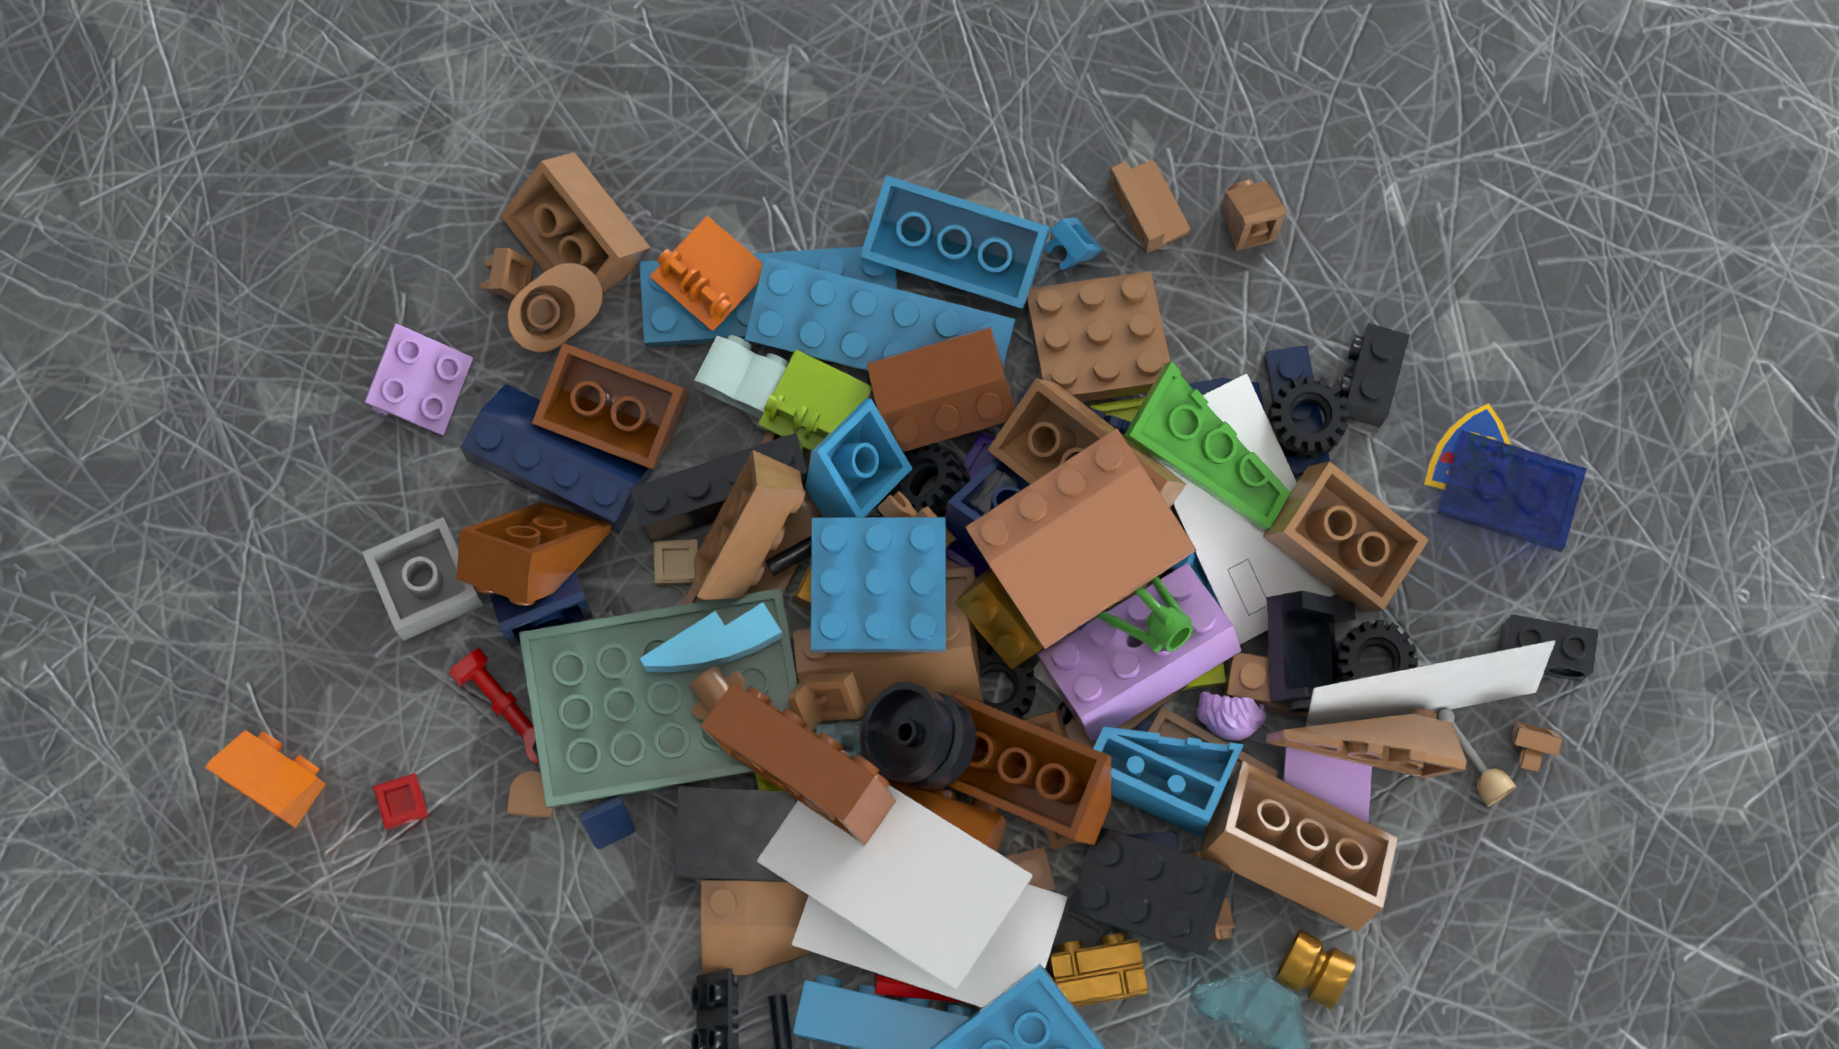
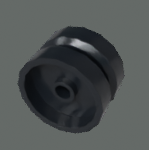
(918, 736)

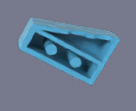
(1168, 775)

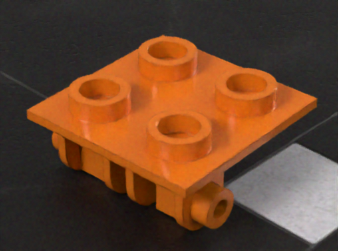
(708, 273)

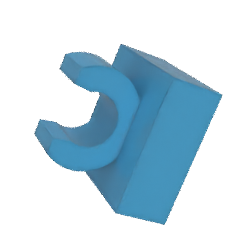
(1076, 240)

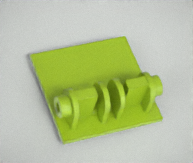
(811, 400)

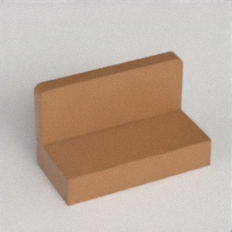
(1148, 204)

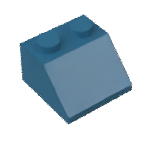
(855, 465)

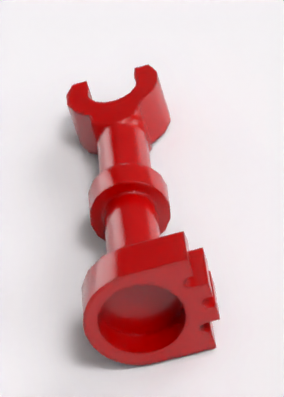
(473, 668)

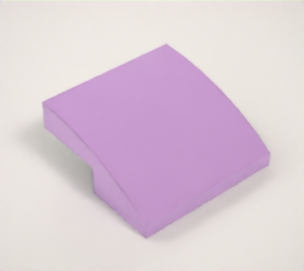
(1331, 780)

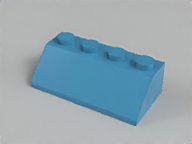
(955, 242)

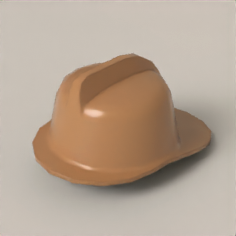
(554, 307)

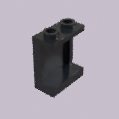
(1303, 644)

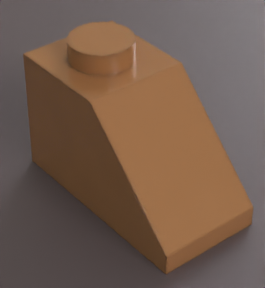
(1252, 214)
(1250, 677)

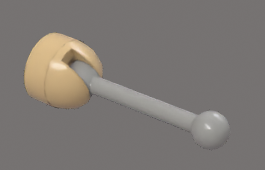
(1492, 783)

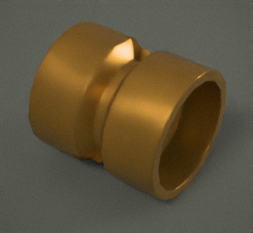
(1318, 971)

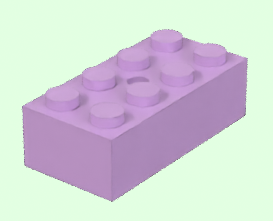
(1114, 676)

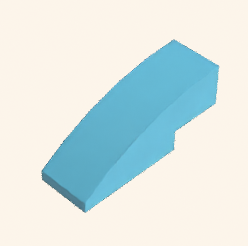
(714, 643)

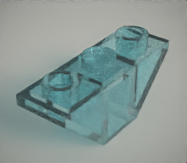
(1257, 1008)

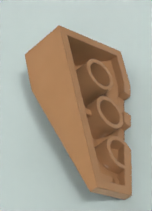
(749, 925)

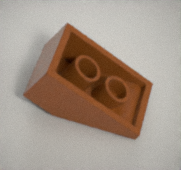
(527, 551)

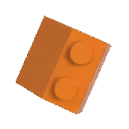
(267, 776)

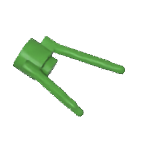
(1167, 626)

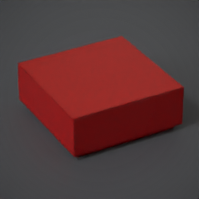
(401, 801)

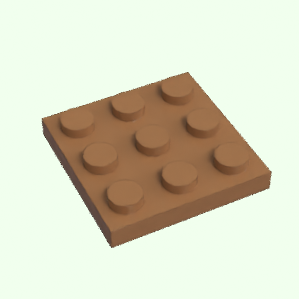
(1099, 335)

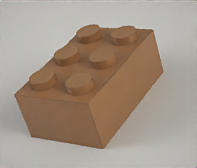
(1346, 537)

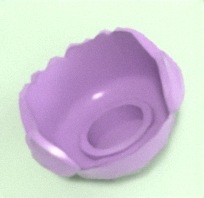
(1230, 717)

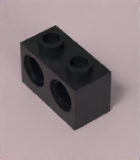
(1573, 647)

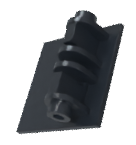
(713, 1001)

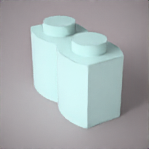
(739, 376)

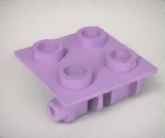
(418, 380)

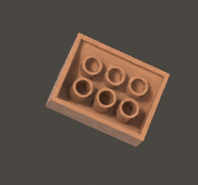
(1080, 538)

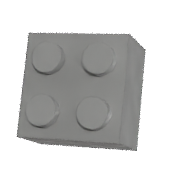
(419, 579)

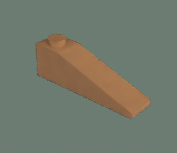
(1400, 743)

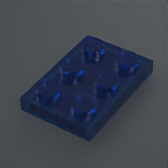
(1511, 491)

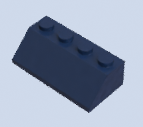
(550, 463)

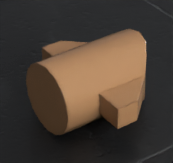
(711, 687)

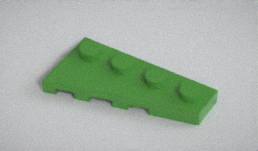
(1194, 442)

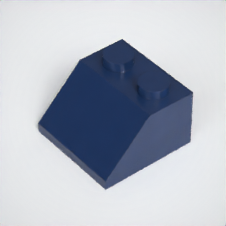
(560, 608)

